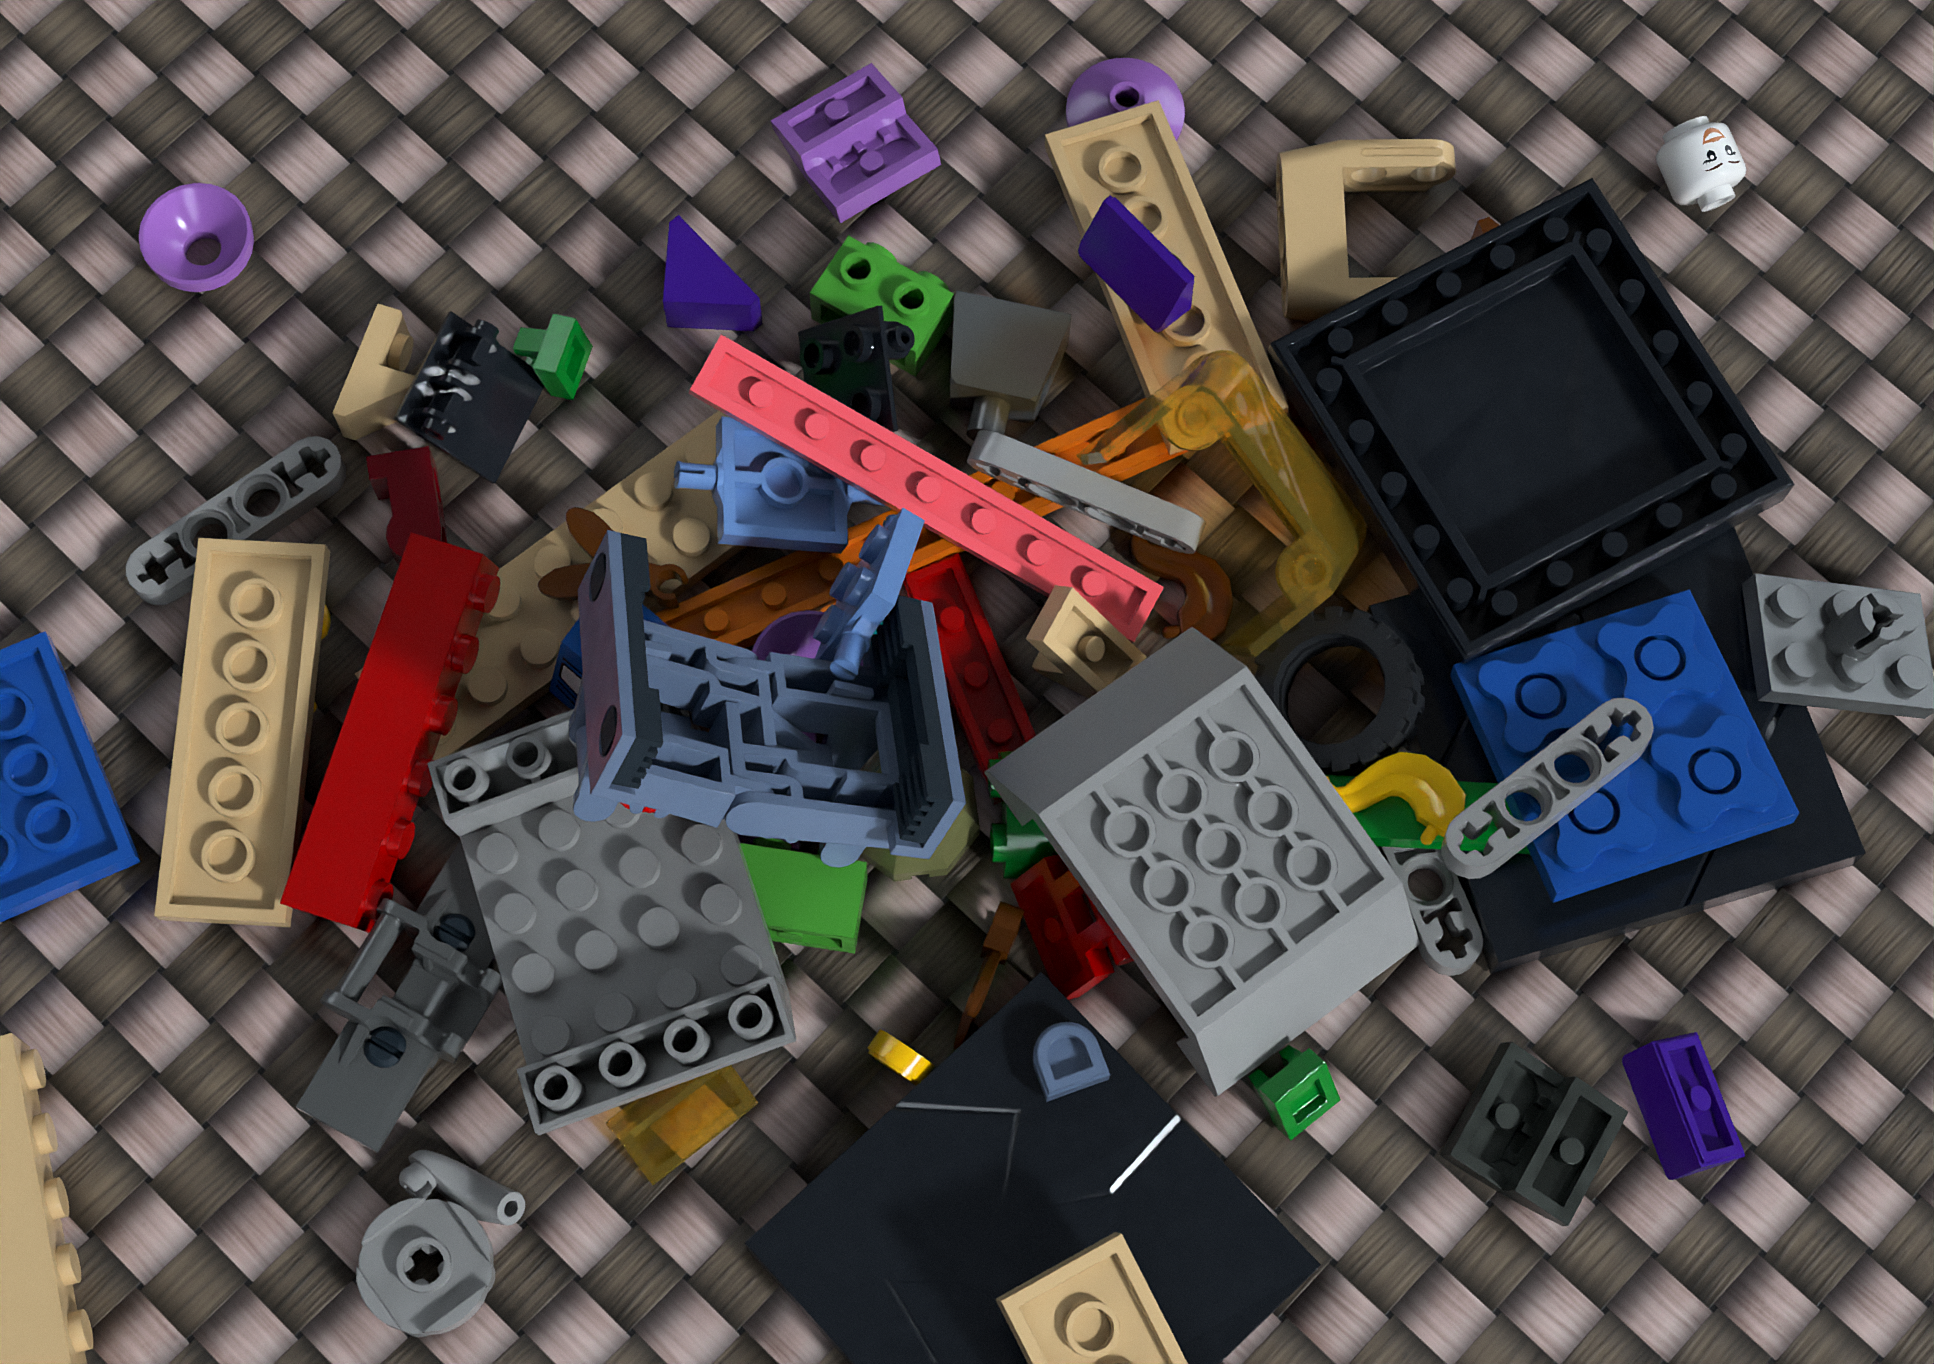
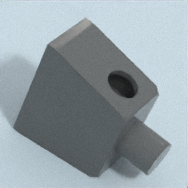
(1003, 359)

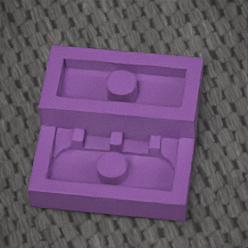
(855, 142)

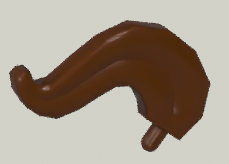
(1204, 582)

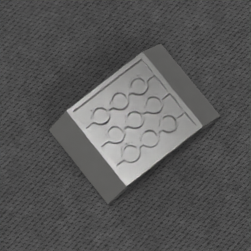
(1213, 852)
(617, 938)

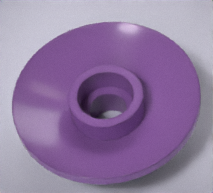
(1102, 84)

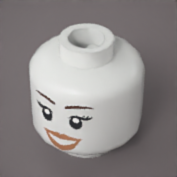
(1701, 163)

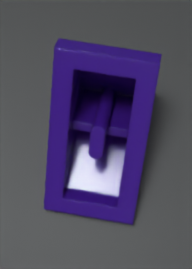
(703, 288)

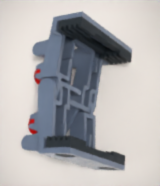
(755, 759)

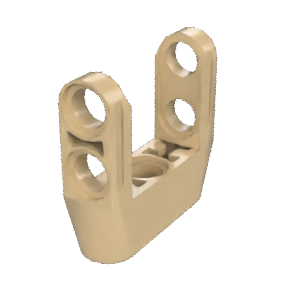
(1313, 212)

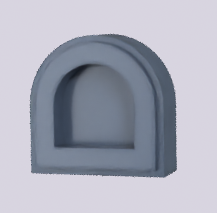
(1068, 1060)

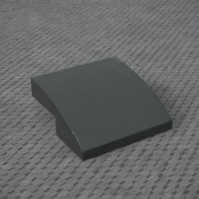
(1534, 1134)

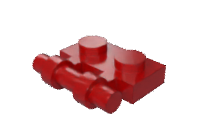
(1064, 930)

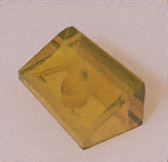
(680, 1120)

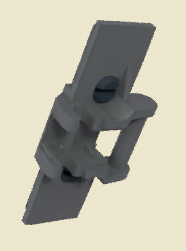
(430, 1017)

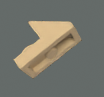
(376, 376)
(1079, 644)

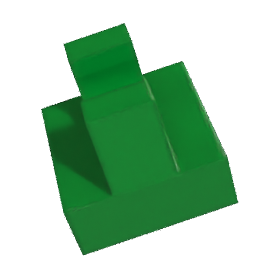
(556, 354)
(1297, 1092)

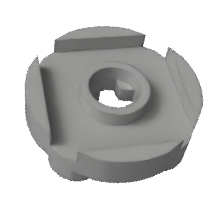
(386, 1261)

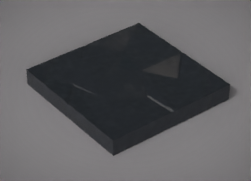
(1527, 423)
(1512, 902)
(992, 1185)

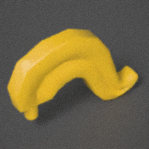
(1416, 779)

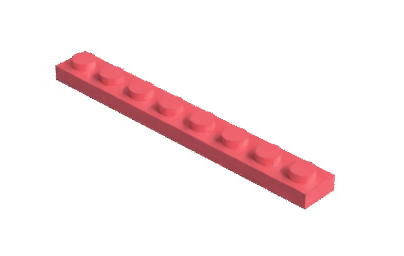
(913, 479)

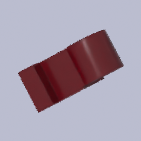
(414, 494)

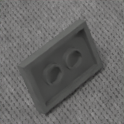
(1839, 646)

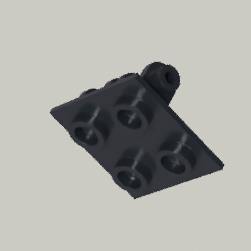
(852, 364)
(471, 396)

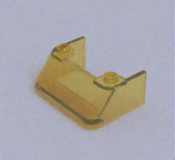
(1228, 402)

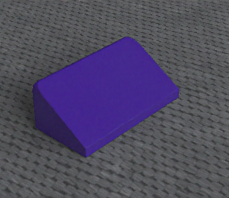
(1137, 266)
(1682, 1105)

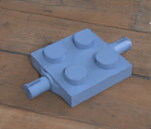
(771, 494)
(866, 593)

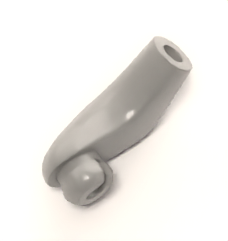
(463, 1186)

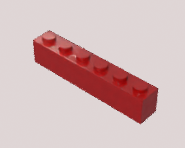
(392, 732)

